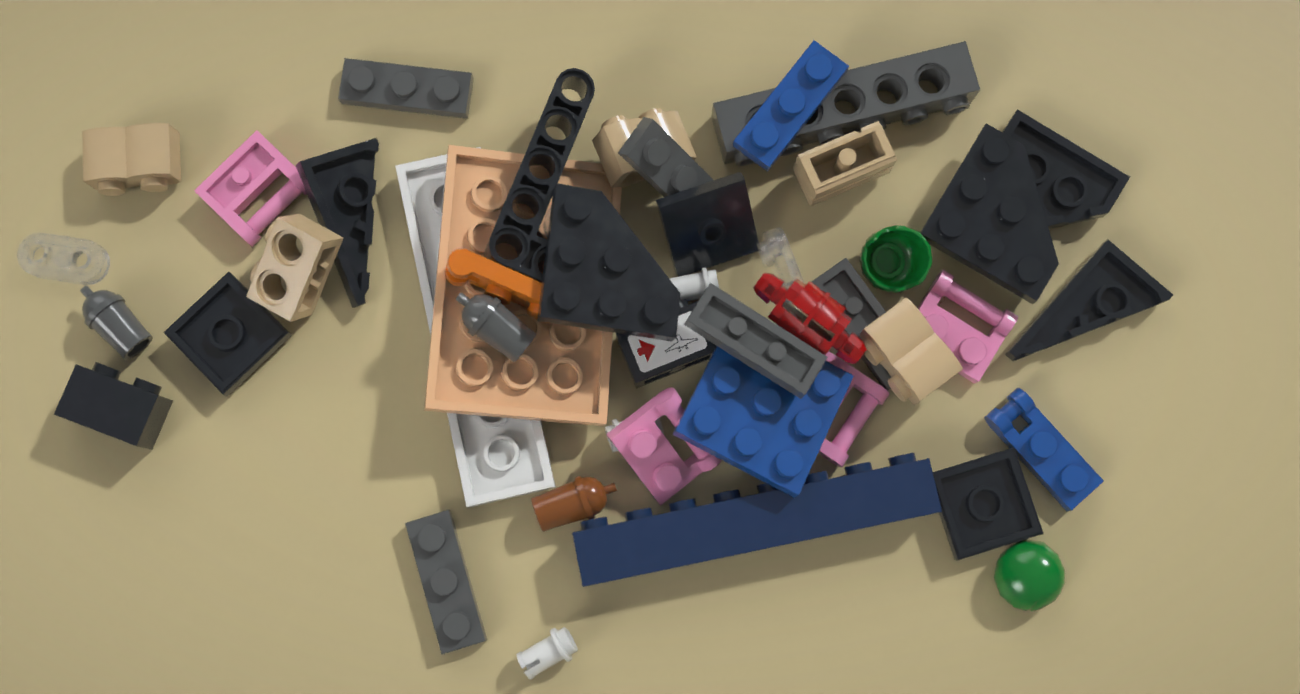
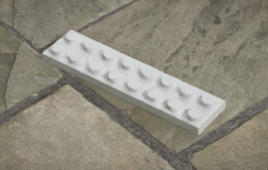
(493, 454)

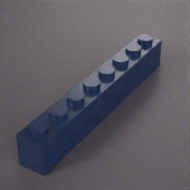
(756, 521)

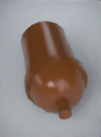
(571, 502)

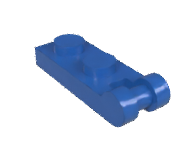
(1044, 450)

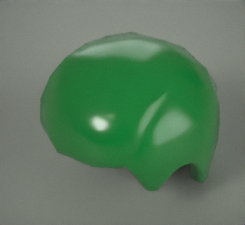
(895, 259)
(1029, 575)

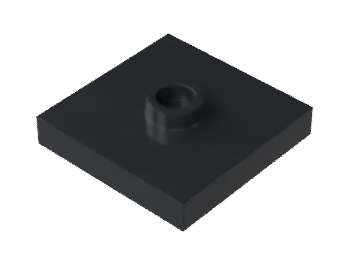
(708, 224)
(227, 334)
(986, 504)

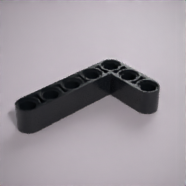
(537, 192)

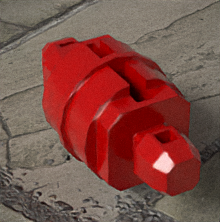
(817, 306)

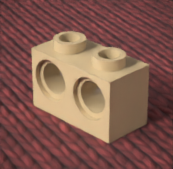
(303, 273)

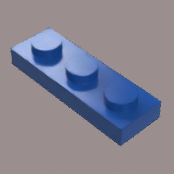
(790, 105)

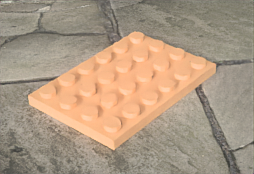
(564, 367)

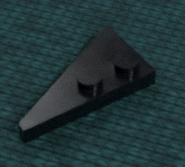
(341, 196)
(1098, 294)

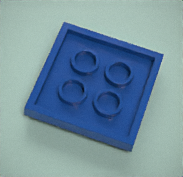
(759, 423)

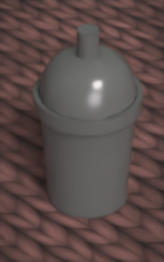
(114, 322)
(495, 325)

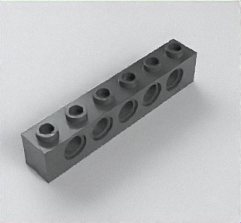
(946, 67)

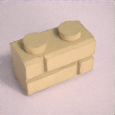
(844, 163)

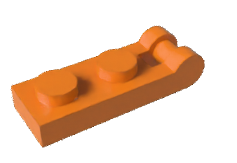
(495, 278)

